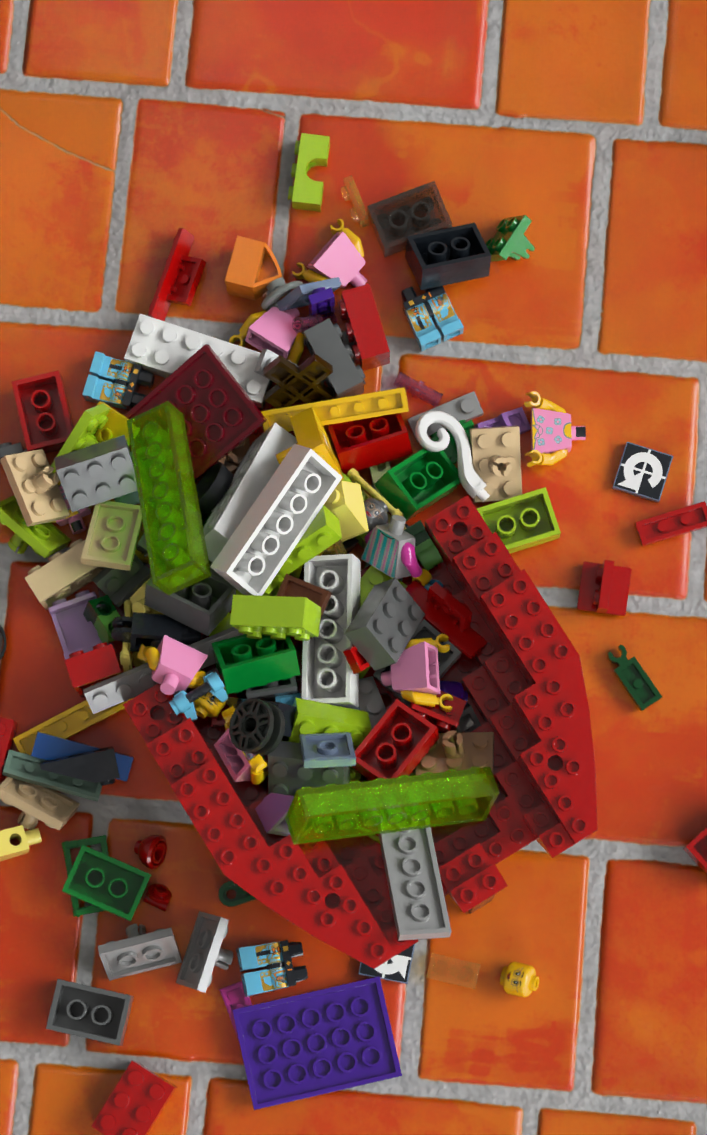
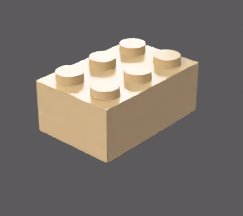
(61, 575)

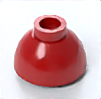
(151, 851)

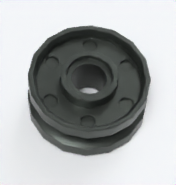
(257, 727)

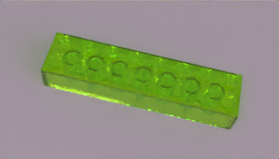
(168, 498)
(391, 804)

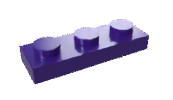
(321, 301)

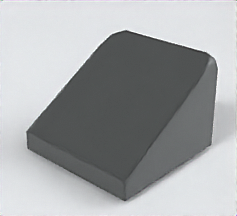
(468, 720)

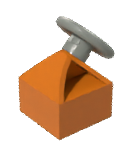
(254, 272)

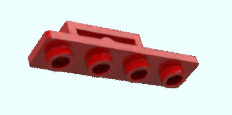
(178, 278)
(447, 616)

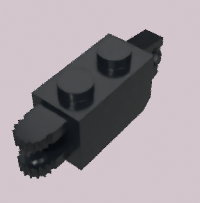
(150, 629)

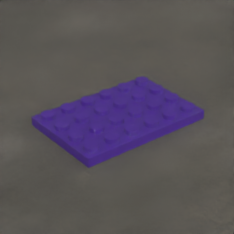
(316, 1043)

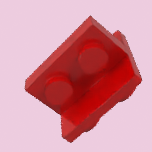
(604, 588)
(443, 720)

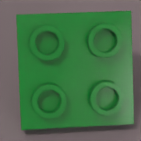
(510, 239)

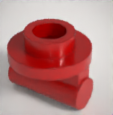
(158, 896)

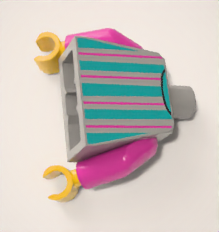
(394, 552)

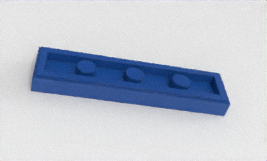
(53, 747)

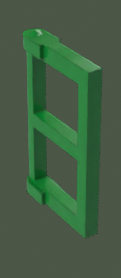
(66, 846)

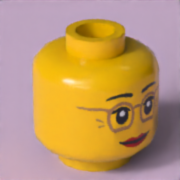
(208, 705)
(519, 979)

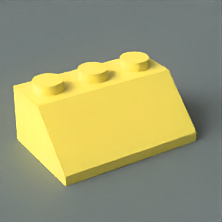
(348, 506)

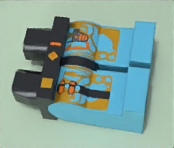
(428, 307)
(116, 382)
(277, 963)

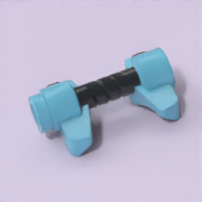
(184, 702)

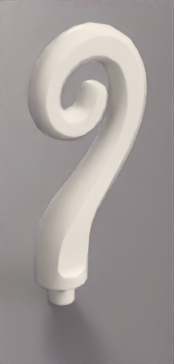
(468, 477)

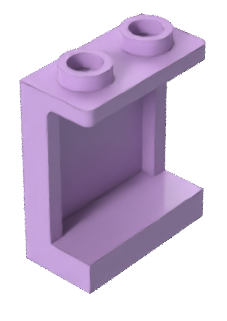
(71, 625)

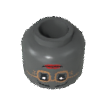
(376, 513)

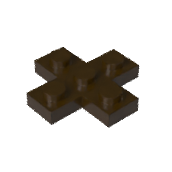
(297, 382)

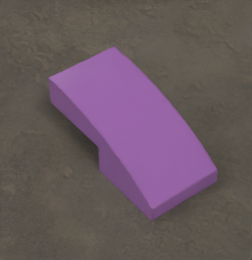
(509, 418)

